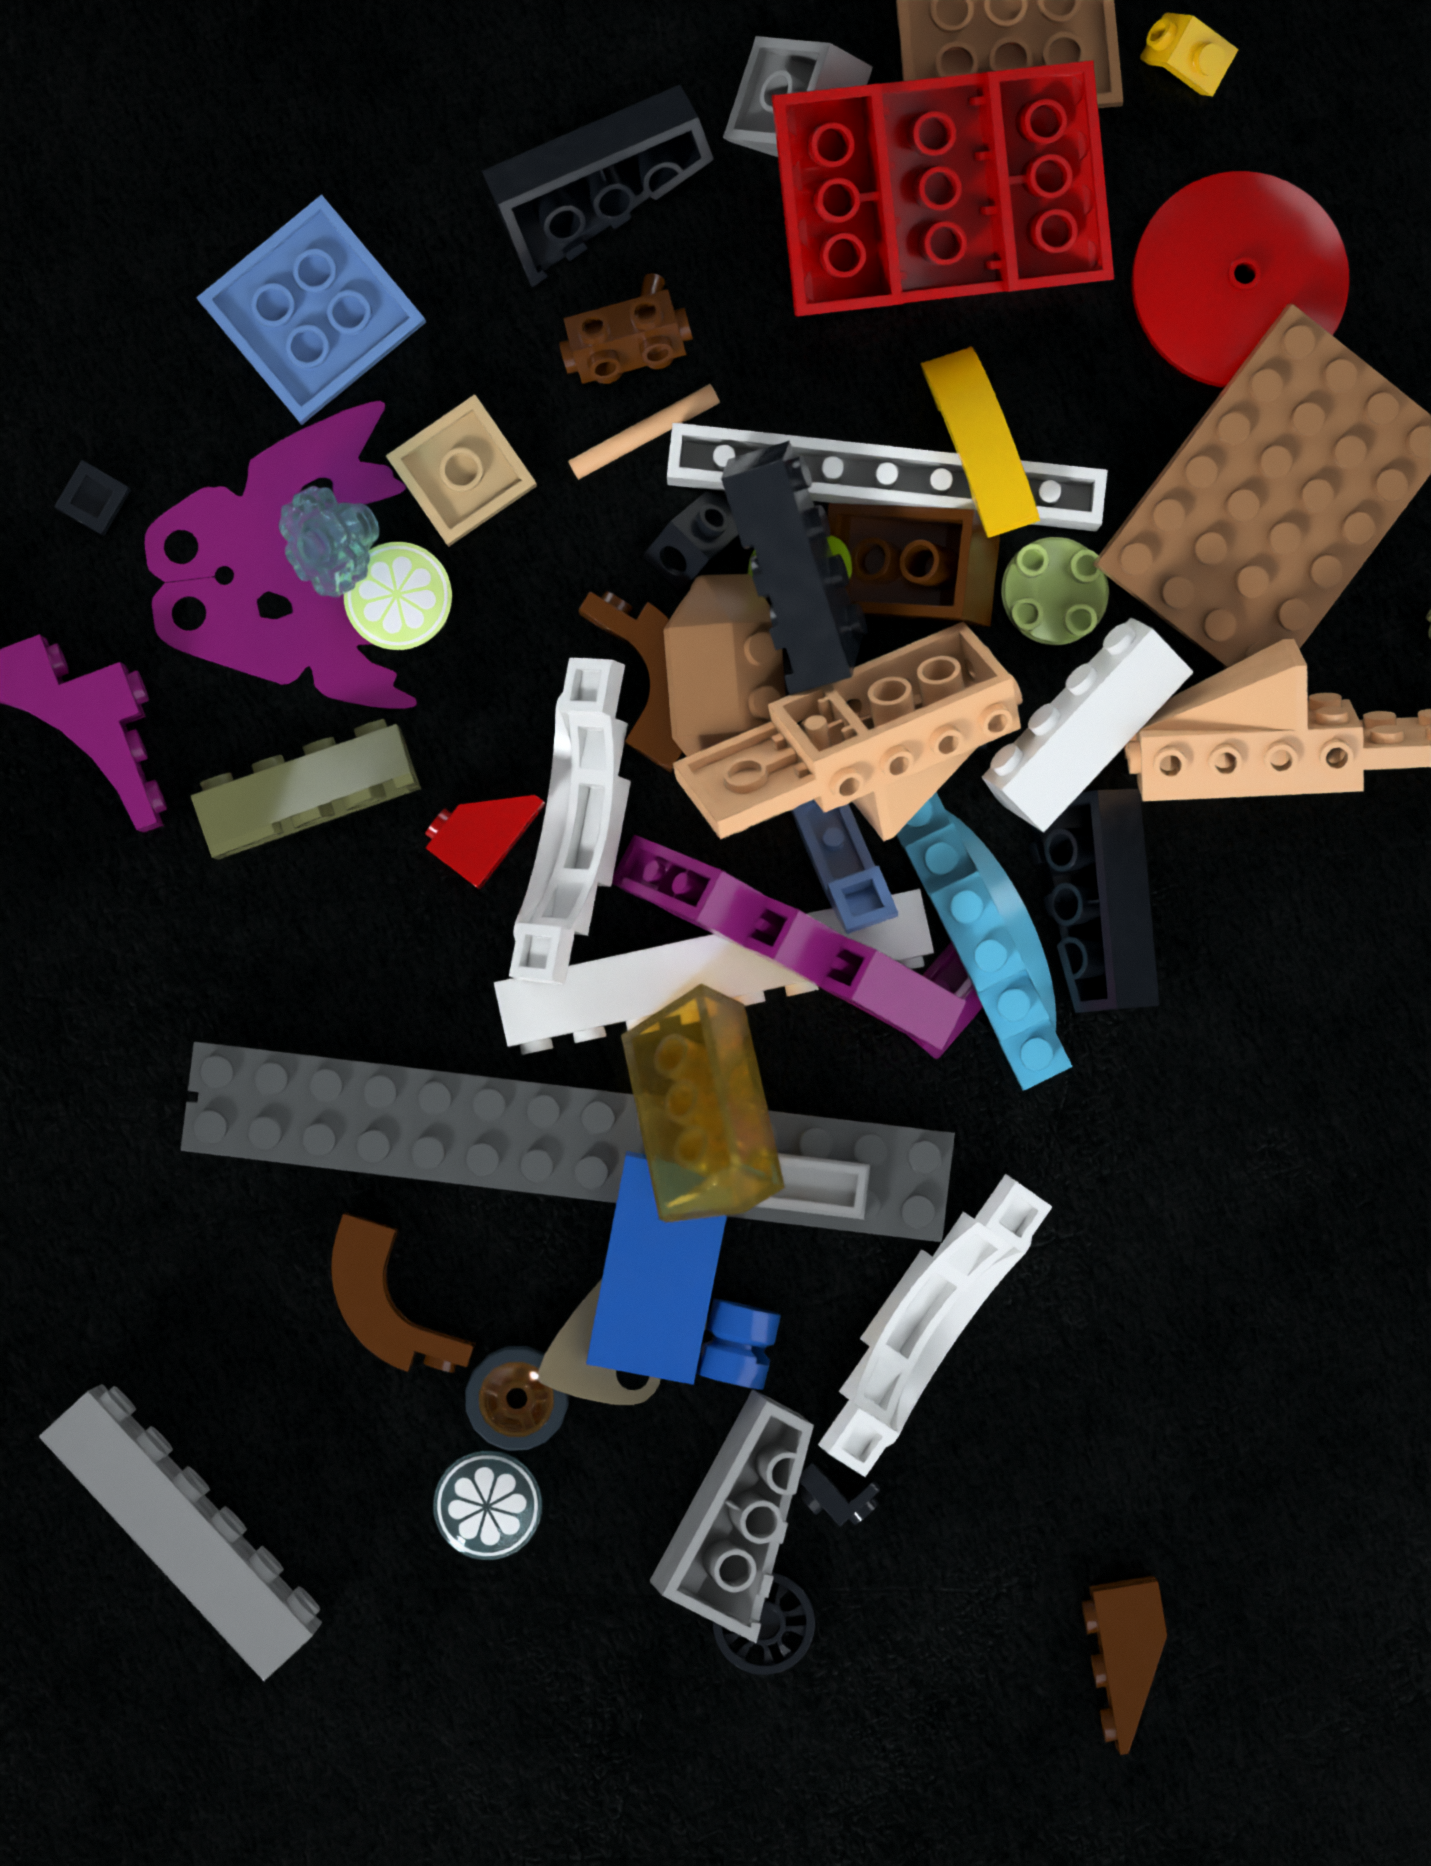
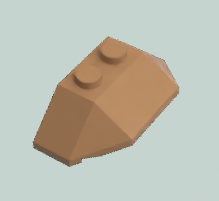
(720, 662)

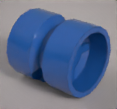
(738, 1344)

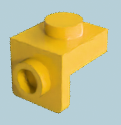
(1189, 51)

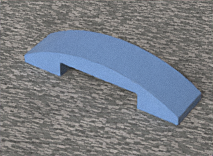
(844, 866)

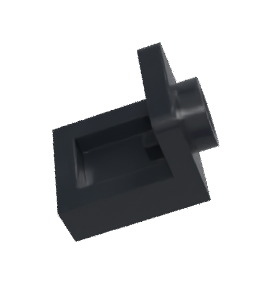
(821, 1493)

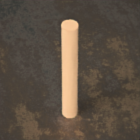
(643, 431)

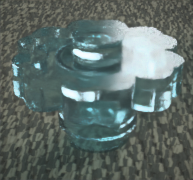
(328, 540)

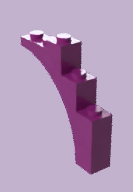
(90, 713)

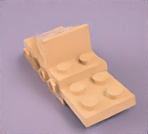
(1261, 737)
(885, 750)

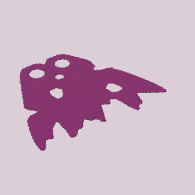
(247, 538)

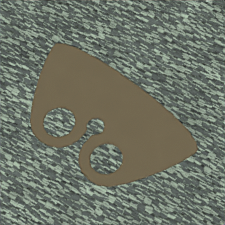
(566, 1367)

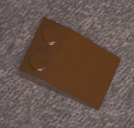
(918, 562)

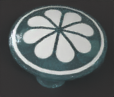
(487, 1505)

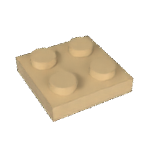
(461, 470)

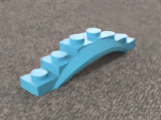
(990, 937)

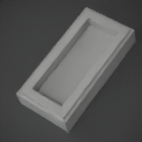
(821, 1186)

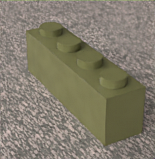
(306, 790)

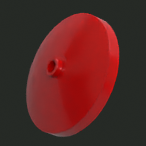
(1188, 261)

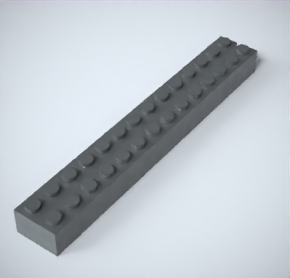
(515, 1134)

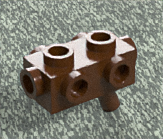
(626, 335)

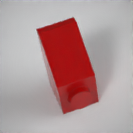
(481, 834)

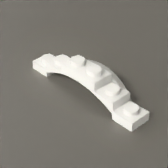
(579, 822)
(925, 1320)

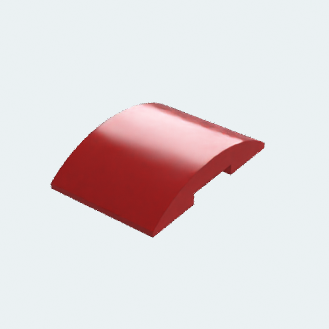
(943, 187)

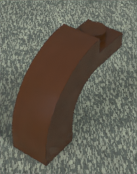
(645, 635)
(364, 1300)

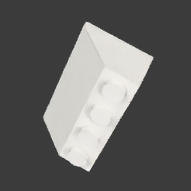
(1086, 724)

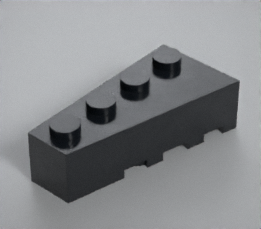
(795, 565)

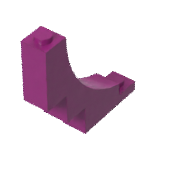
(789, 940)

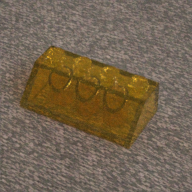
(702, 1108)

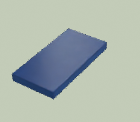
(653, 1285)

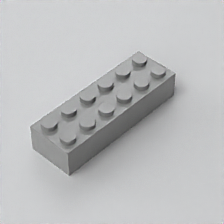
(182, 1529)

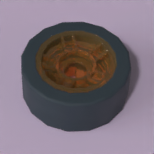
(493, 1414)

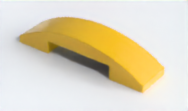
(981, 441)

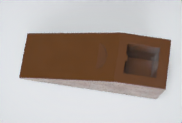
(1130, 1642)

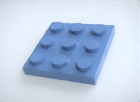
(311, 309)

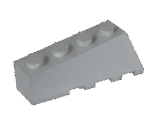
(737, 1519)

